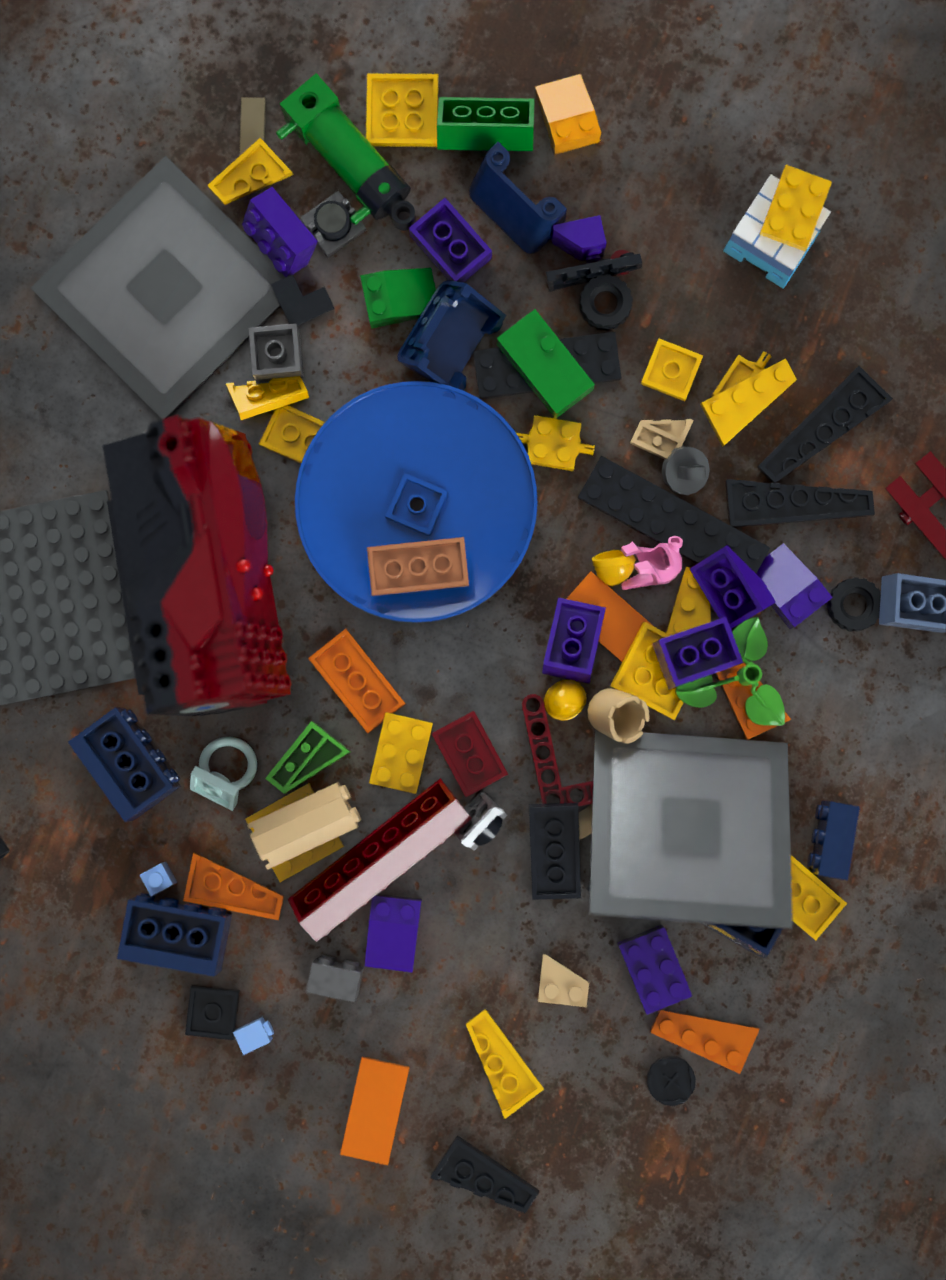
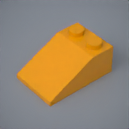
(568, 114)

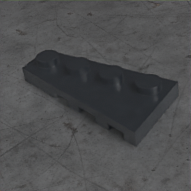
(477, 1172)

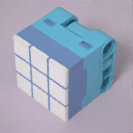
(767, 254)

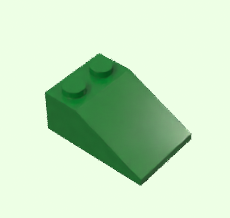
(397, 295)

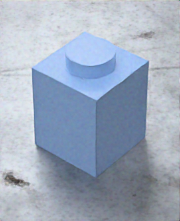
(158, 878)
(254, 1035)

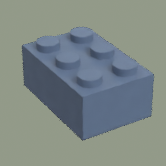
(913, 602)

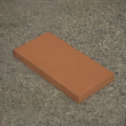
(417, 566)

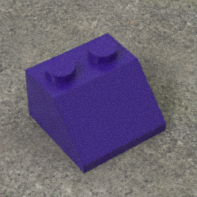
(581, 238)

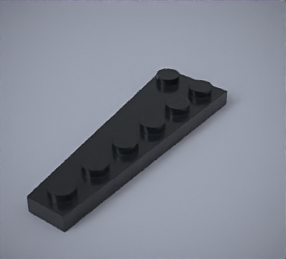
(839, 413)
(776, 503)

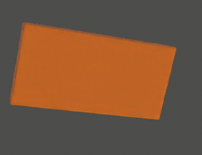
(620, 619)
(356, 680)
(374, 1110)

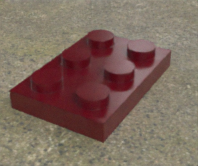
(469, 754)

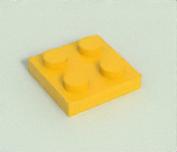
(671, 369)

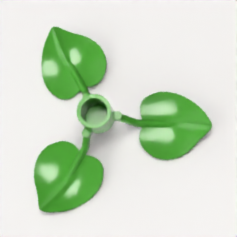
(766, 704)

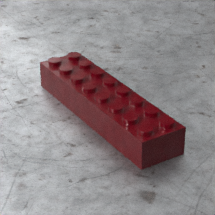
(378, 860)

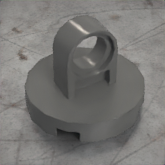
(685, 470)

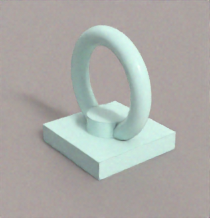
(215, 785)

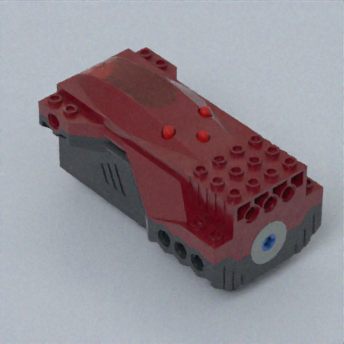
(195, 569)

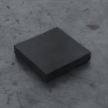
(212, 1012)

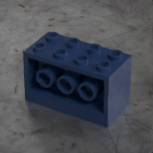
(110, 767)
(163, 946)

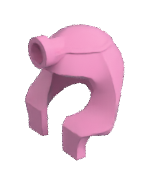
(656, 564)

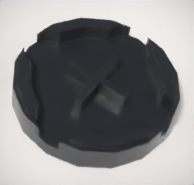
(671, 1080)

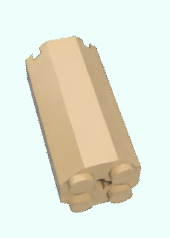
(304, 825)

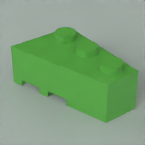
(306, 758)

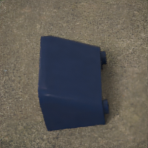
(510, 208)
(449, 333)

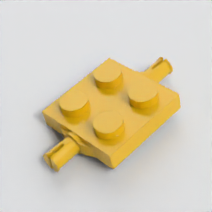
(740, 371)
(554, 443)

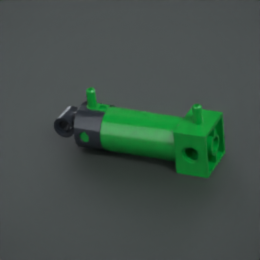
(318, 119)

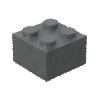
(275, 352)
(335, 978)

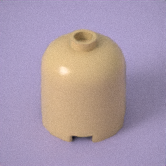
(618, 715)

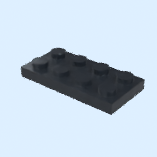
(555, 851)

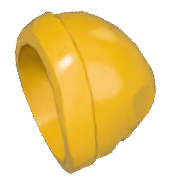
(613, 566)
(565, 700)

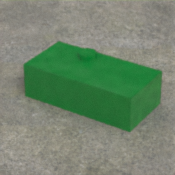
(483, 122)
(545, 364)

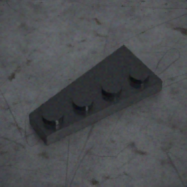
(584, 273)

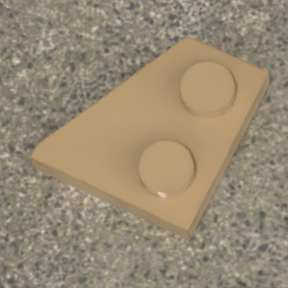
(661, 436)
(561, 985)

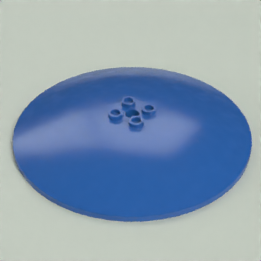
(408, 446)

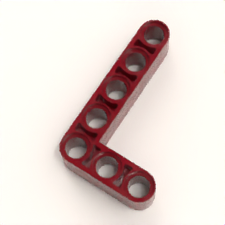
(550, 762)

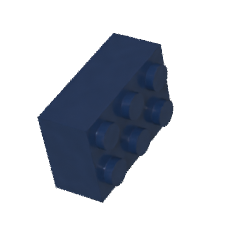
(833, 839)

